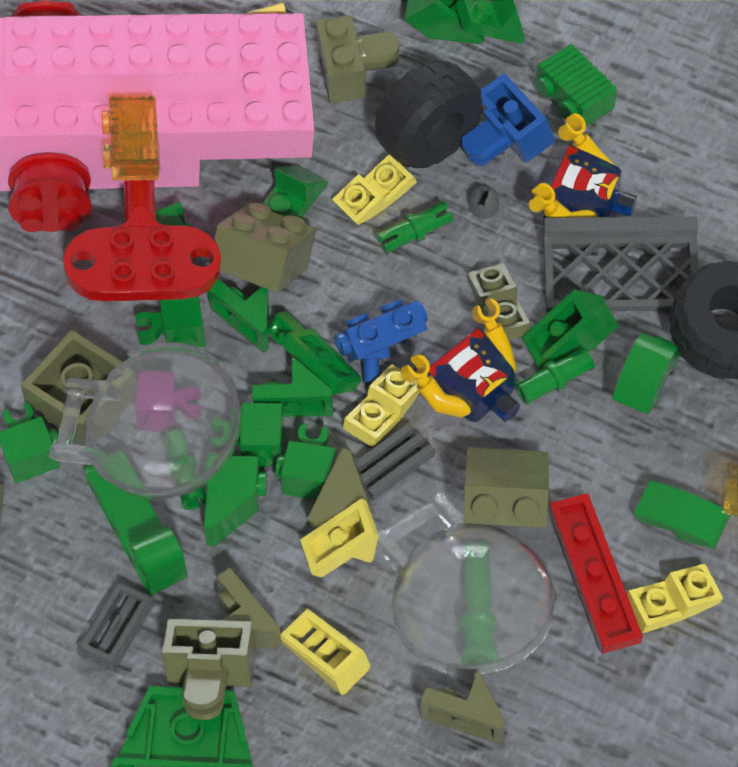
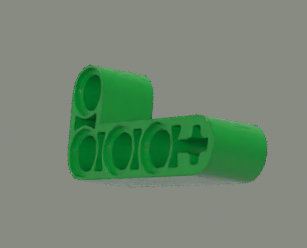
(145, 541)

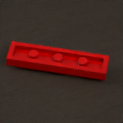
(595, 573)

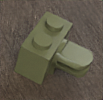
(349, 56)
(207, 659)

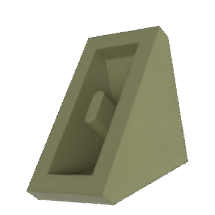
(341, 490)

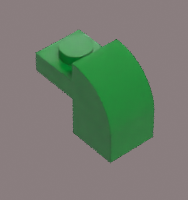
(646, 372)

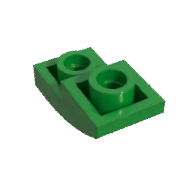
(683, 513)

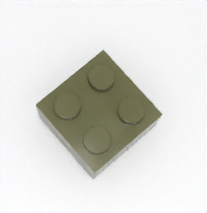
(264, 246)
(69, 359)

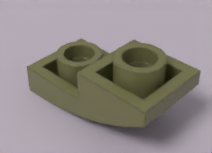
(497, 284)

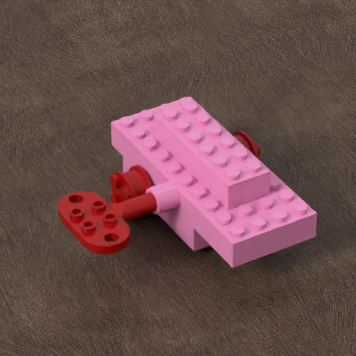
(220, 93)

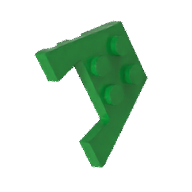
(169, 737)

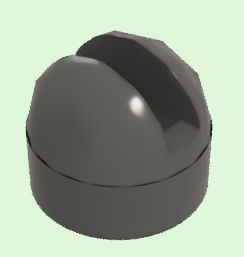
(491, 205)

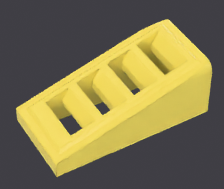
(343, 669)

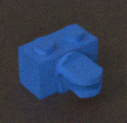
(509, 123)

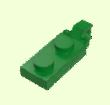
(314, 353)

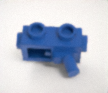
(371, 338)

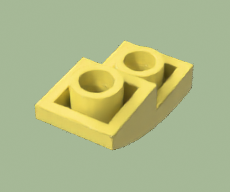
(374, 193)
(382, 408)
(675, 599)

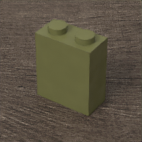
(506, 487)

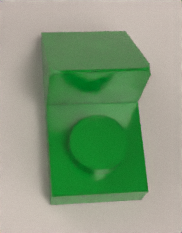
(491, 19)
(294, 191)
(247, 316)
(302, 398)

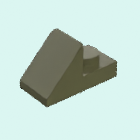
(243, 606)
(474, 716)

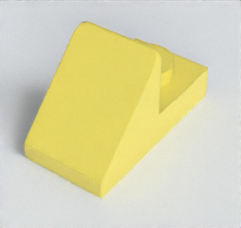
(340, 539)

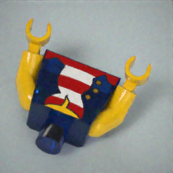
(585, 180)
(472, 375)

